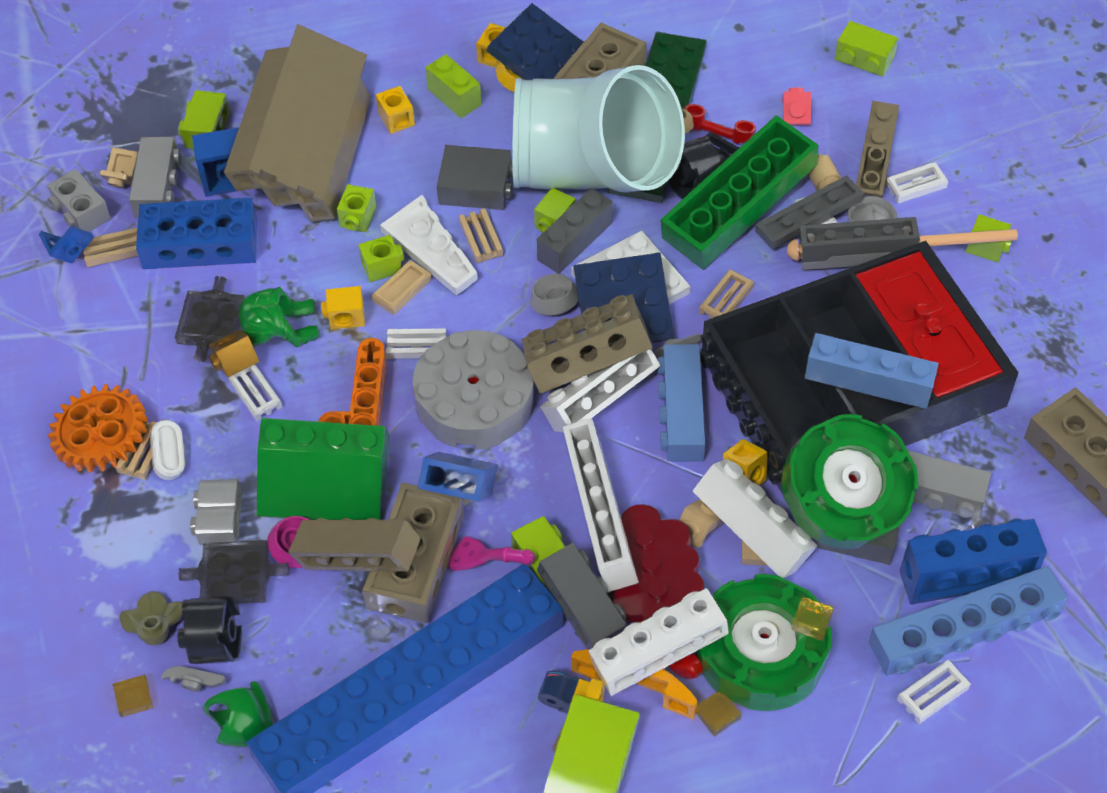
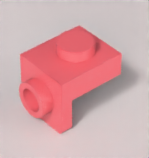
(797, 107)

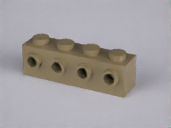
(355, 544)

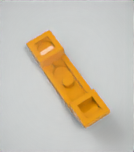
(675, 694)

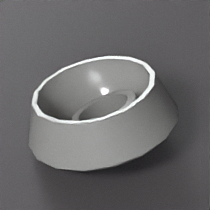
(871, 209)
(553, 295)

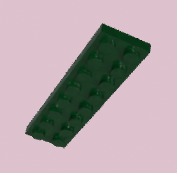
(679, 62)

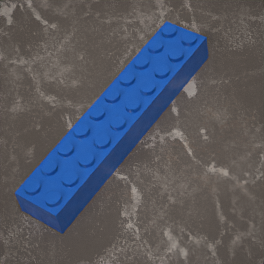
(406, 684)

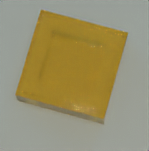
(812, 618)
(133, 695)
(717, 713)

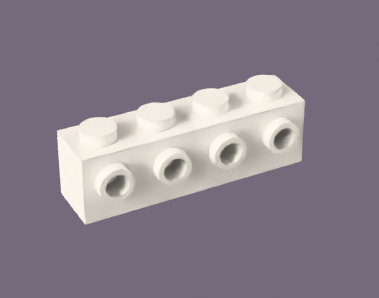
(596, 390)
(755, 518)
(658, 641)

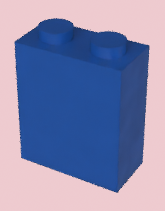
(457, 476)

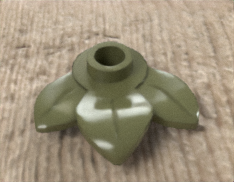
(151, 618)

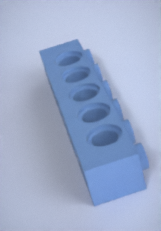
(1037, 586)

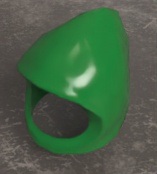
(245, 714)

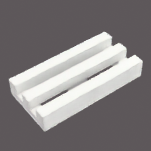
(919, 185)
(411, 337)
(264, 407)
(914, 706)

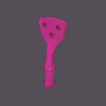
(476, 554)

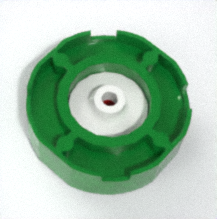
(849, 481)
(761, 658)

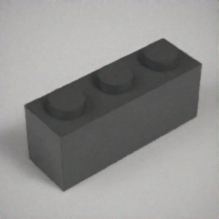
(574, 230)
(581, 595)

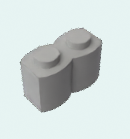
(217, 511)

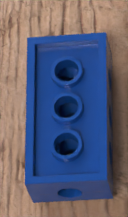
(197, 233)
(970, 559)

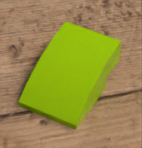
(592, 748)

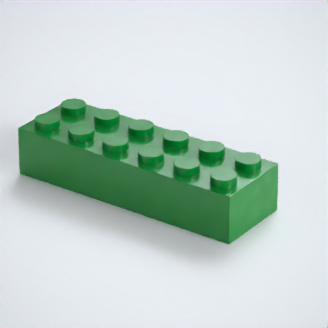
(739, 192)

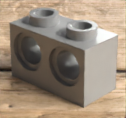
(78, 202)

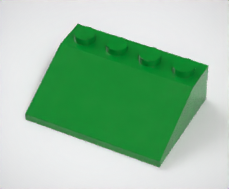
(321, 469)

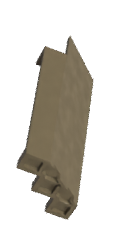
(302, 124)

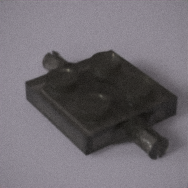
(208, 317)
(235, 570)

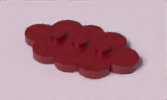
(662, 562)

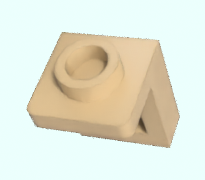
(120, 167)
(700, 521)

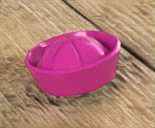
(281, 539)

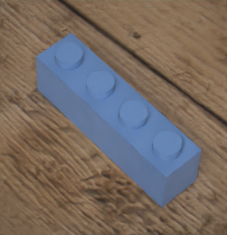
(871, 370)
(682, 402)

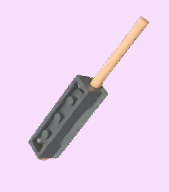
(861, 241)

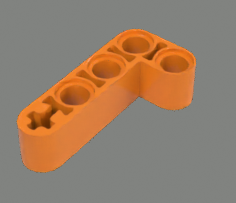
(365, 392)

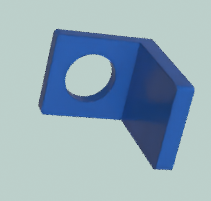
(69, 245)

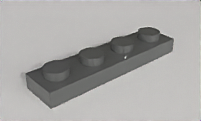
(809, 211)

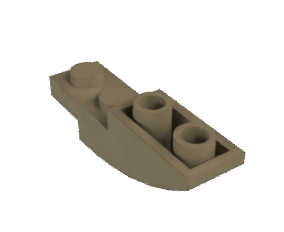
(877, 148)

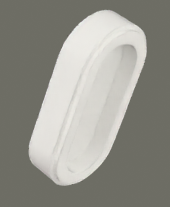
(167, 450)

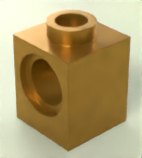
(232, 353)

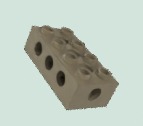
(604, 51)
(587, 351)
(1074, 441)
(414, 591)

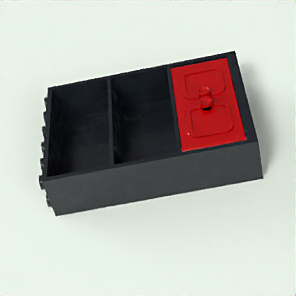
(889, 303)

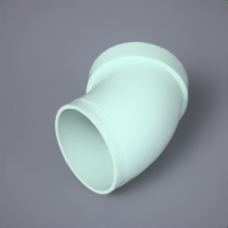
(597, 131)

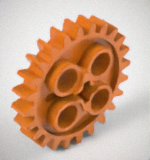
(98, 428)

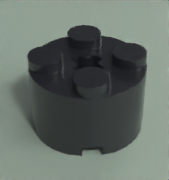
(696, 164)
(210, 630)

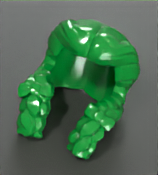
(263, 317)

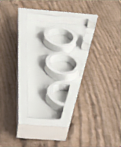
(430, 245)

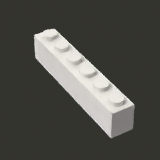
(600, 505)

